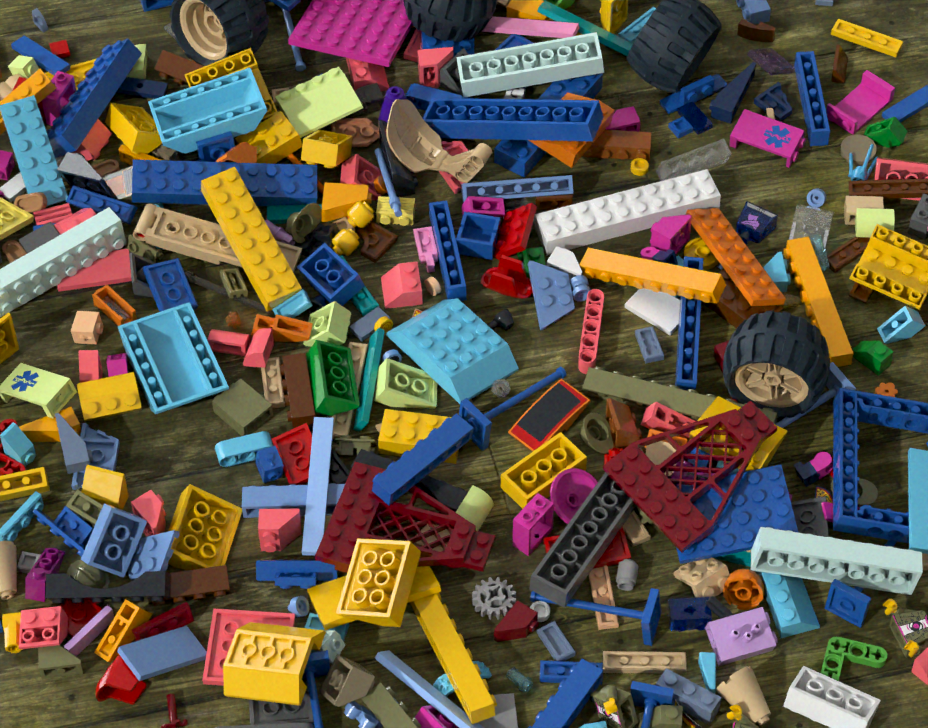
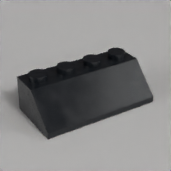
(401, 177)

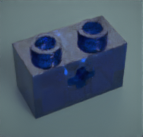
(688, 614)

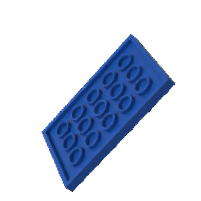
(756, 502)

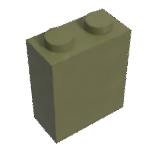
(242, 408)

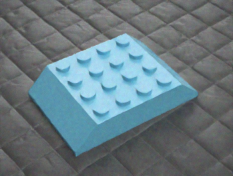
(209, 110)
(455, 349)
(172, 358)

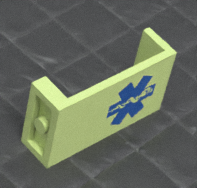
(38, 387)

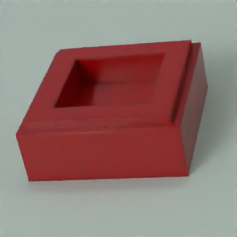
(60, 48)

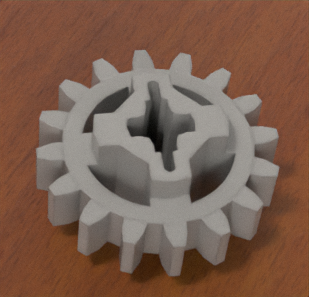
(494, 598)

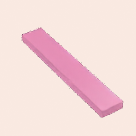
(531, 27)

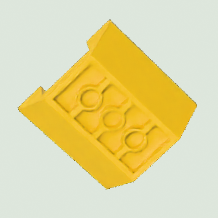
(229, 65)
(894, 267)
(269, 662)

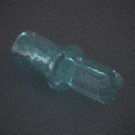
(820, 251)

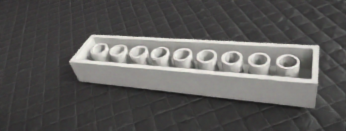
(625, 211)

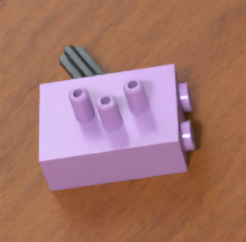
(739, 634)

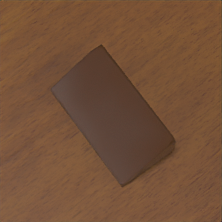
(839, 65)
(553, 202)

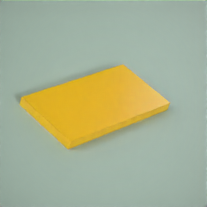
(327, 595)

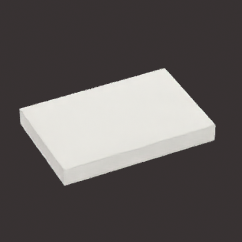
(656, 308)

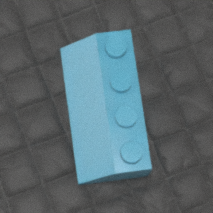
(789, 604)

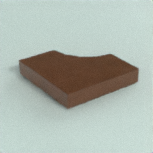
(376, 241)

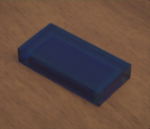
(695, 117)

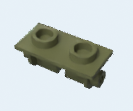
(143, 249)
(347, 444)

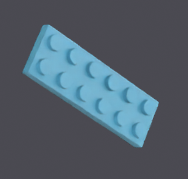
(33, 149)

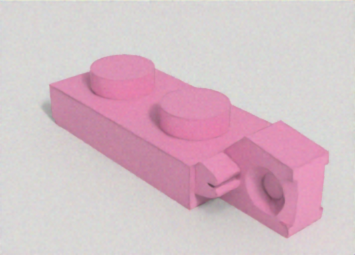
(426, 247)

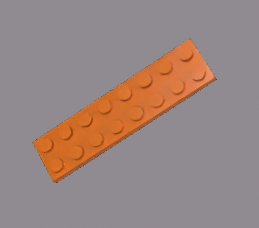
(735, 257)

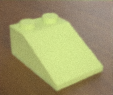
(404, 386)

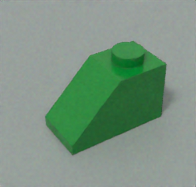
(886, 132)
(873, 355)

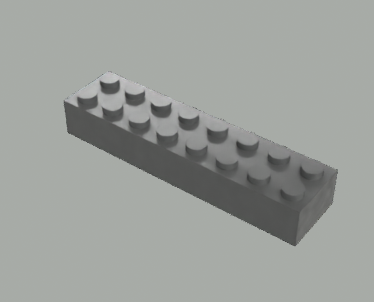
(582, 542)

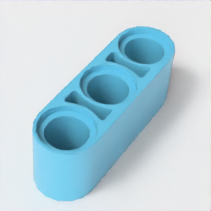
(242, 448)

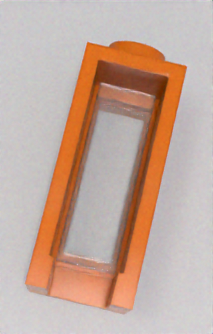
(114, 306)

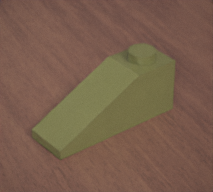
(85, 507)

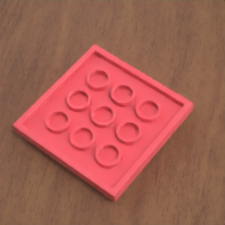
(222, 632)

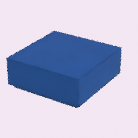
(680, 127)

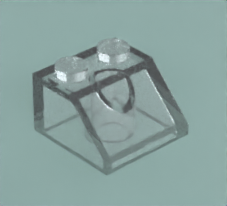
(811, 221)

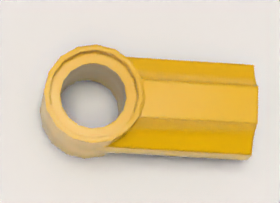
(11, 627)

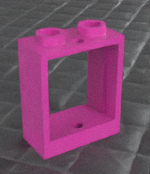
(59, 97)
(533, 521)

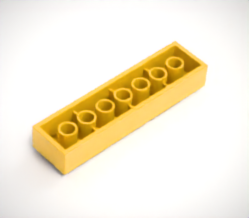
(250, 238)

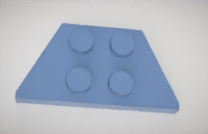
(551, 293)
(103, 449)
(152, 554)

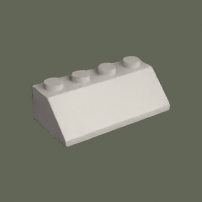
(830, 701)

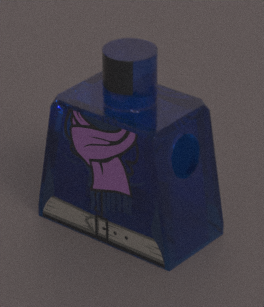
(755, 223)

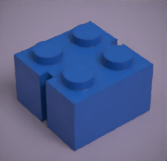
(478, 235)

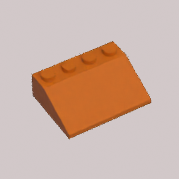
(571, 151)

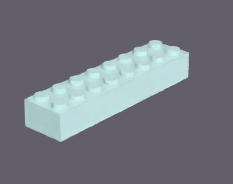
(530, 64)
(59, 258)
(839, 559)

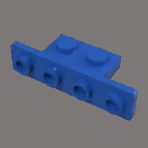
(693, 92)
(69, 526)
(294, 572)

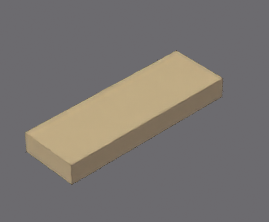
(273, 383)

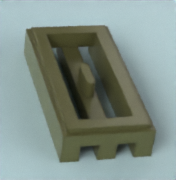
(235, 291)

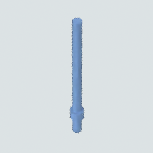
(394, 201)

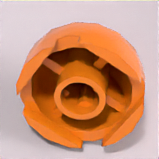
(744, 589)

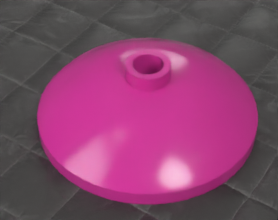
(572, 485)

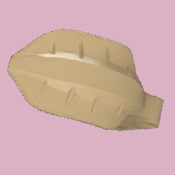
(421, 147)

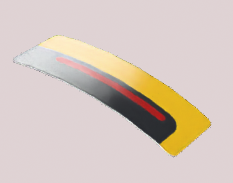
(687, 719)

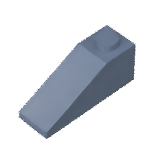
(73, 447)

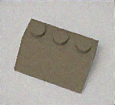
(346, 681)

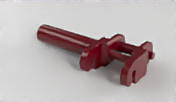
(174, 721)

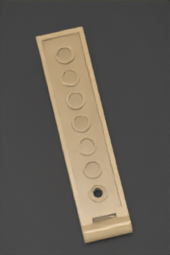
(194, 237)

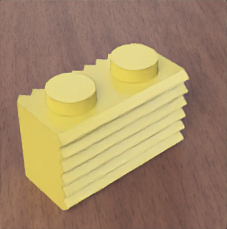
(386, 215)

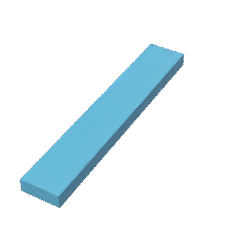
(918, 499)

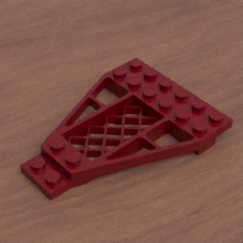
(661, 499)
(361, 507)

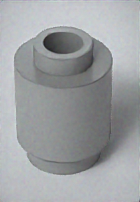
(627, 574)

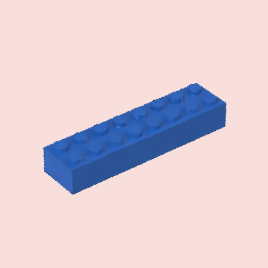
(92, 96)
(523, 155)

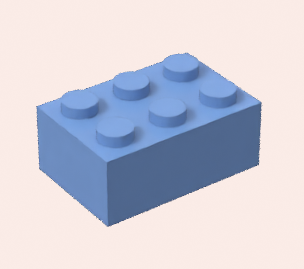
(113, 540)

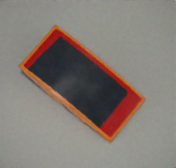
(549, 415)

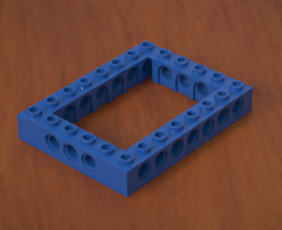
(876, 409)

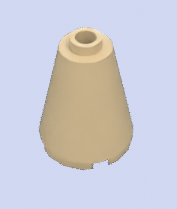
(8, 570)
(745, 691)

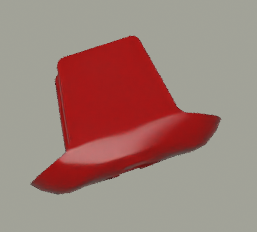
(508, 278)
(119, 684)

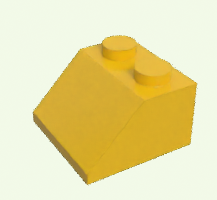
(105, 486)

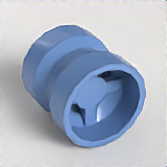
(580, 287)

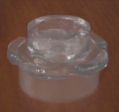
(504, 385)

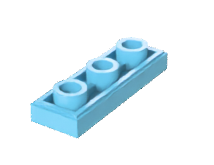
(21, 517)

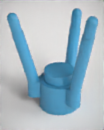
(860, 172)

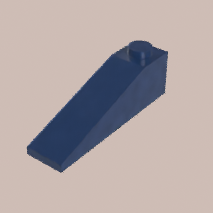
(730, 98)

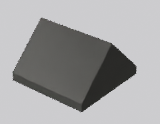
(450, 75)
(140, 285)

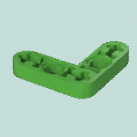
(840, 655)

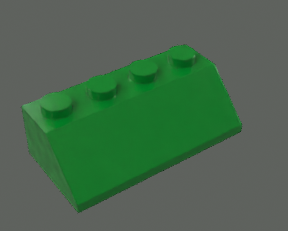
(332, 378)

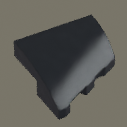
(321, 234)

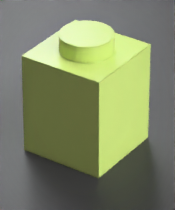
(24, 66)

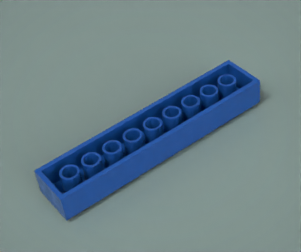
(514, 119)
(181, 181)

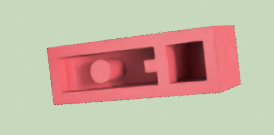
(664, 419)

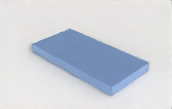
(162, 653)

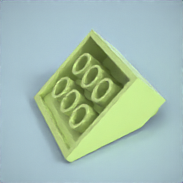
(319, 102)

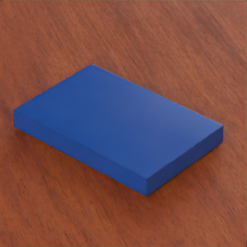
(169, 284)

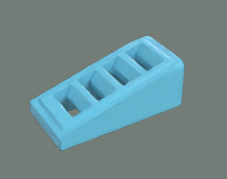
(707, 666)

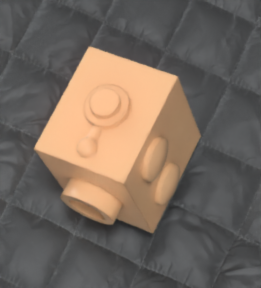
(86, 327)

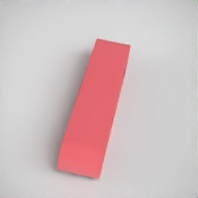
(591, 330)

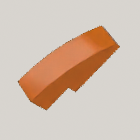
(284, 328)

